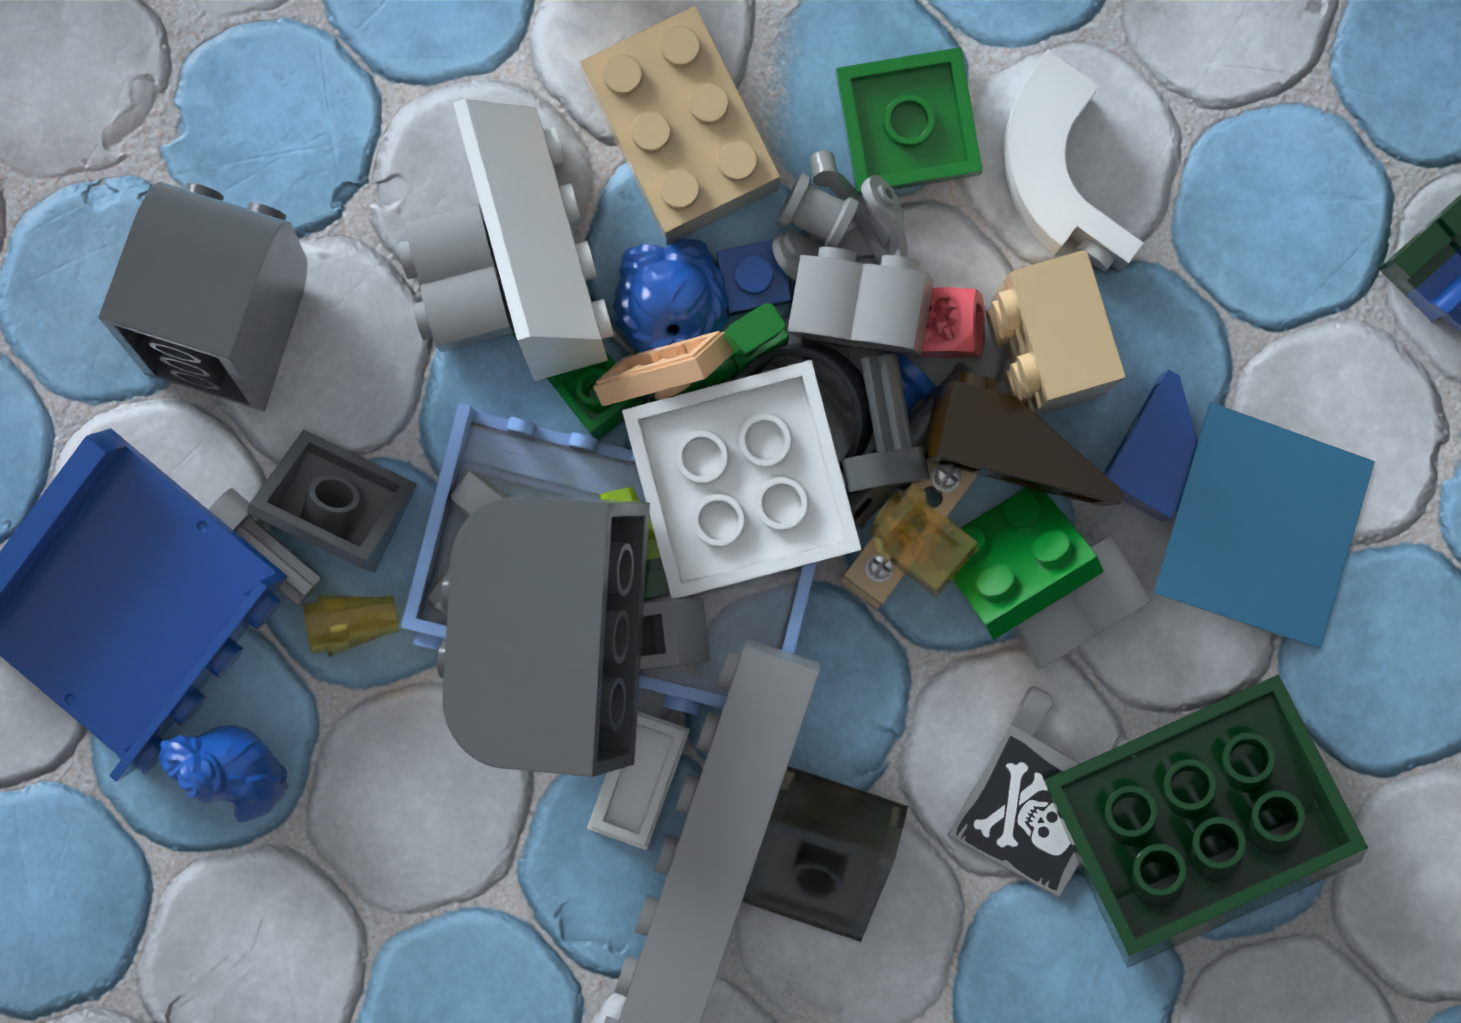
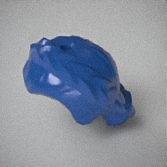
(669, 288)
(226, 766)

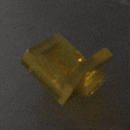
(921, 540)

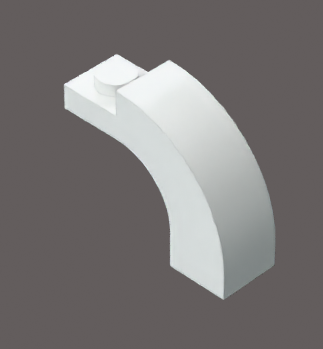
(1038, 170)

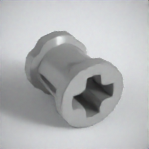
(817, 211)

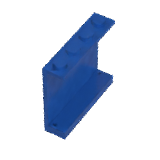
(127, 597)

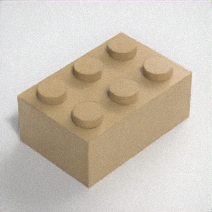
(681, 124)
(1055, 334)

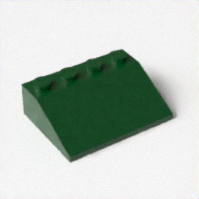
(1205, 820)

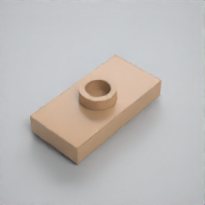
(663, 369)

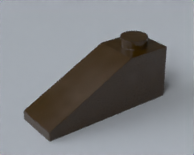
(1010, 443)

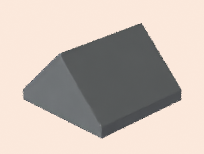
(334, 500)

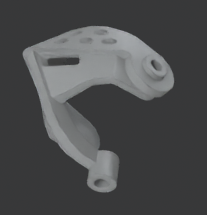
(871, 237)

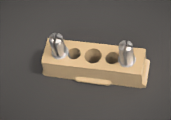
(874, 576)

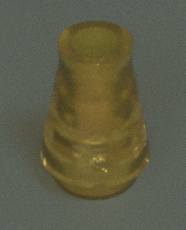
(348, 621)

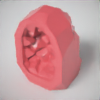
(955, 324)

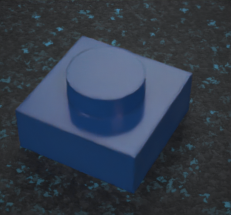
(752, 277)

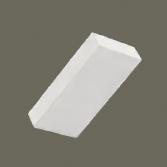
(635, 794)

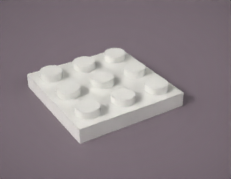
(742, 479)

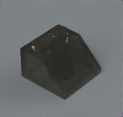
(826, 854)

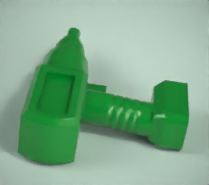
(749, 338)

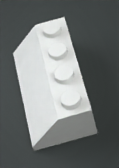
(533, 236)

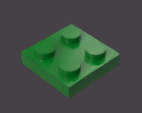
(909, 119)
(1022, 561)

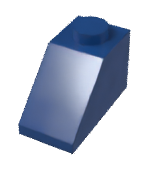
(1156, 451)

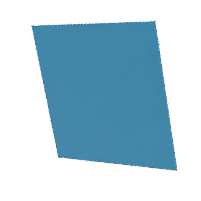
(1264, 526)

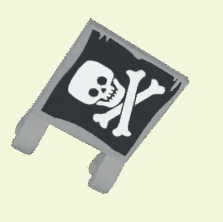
(1010, 808)

